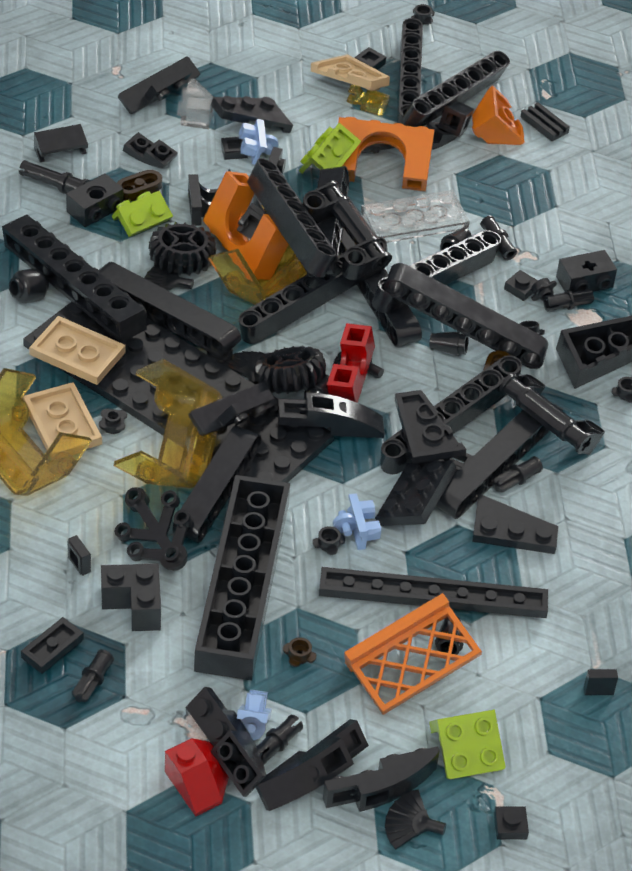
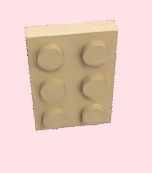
(77, 350)
(61, 411)

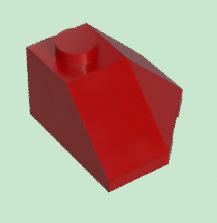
(196, 774)

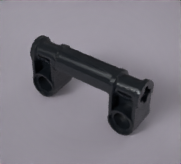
(367, 252)
(527, 393)

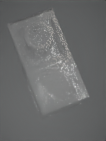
(196, 106)

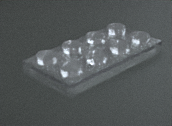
(416, 216)

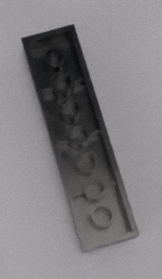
(242, 578)

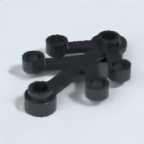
(157, 531)

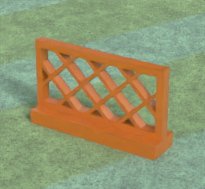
(404, 630)

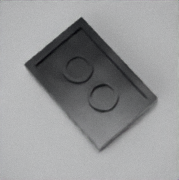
(416, 493)

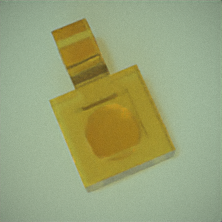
(371, 101)

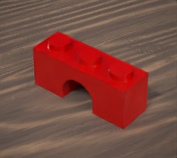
(356, 354)

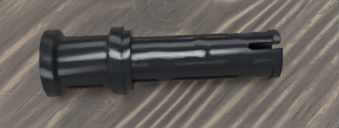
(64, 182)

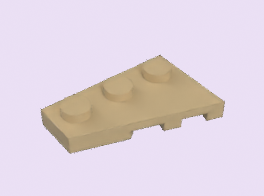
(351, 71)

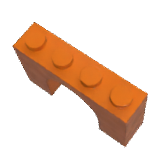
(412, 142)
(228, 206)

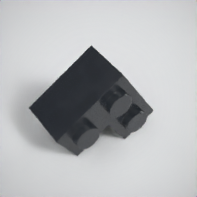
(135, 589)

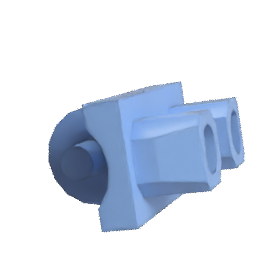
(255, 140)
(355, 522)
(254, 713)

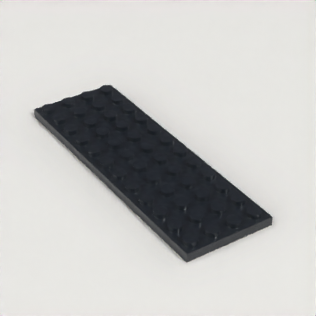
(283, 447)

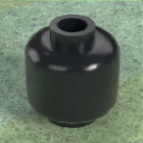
(28, 285)

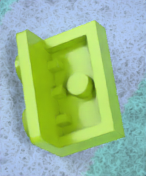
(143, 213)

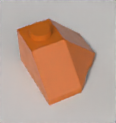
(495, 121)

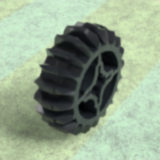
(182, 248)
(291, 369)

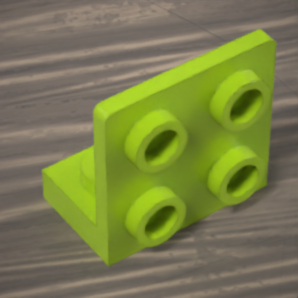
(331, 149)
(469, 744)

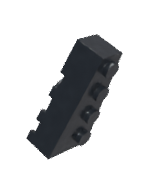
(595, 349)

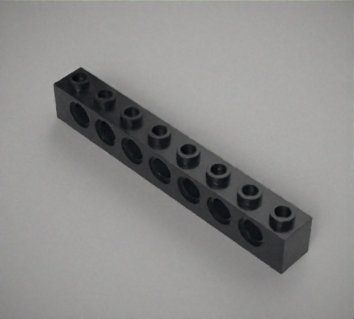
(75, 278)

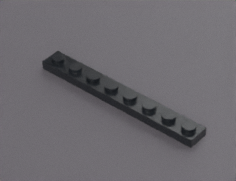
(420, 590)

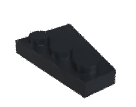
(250, 109)
(424, 430)
(512, 528)

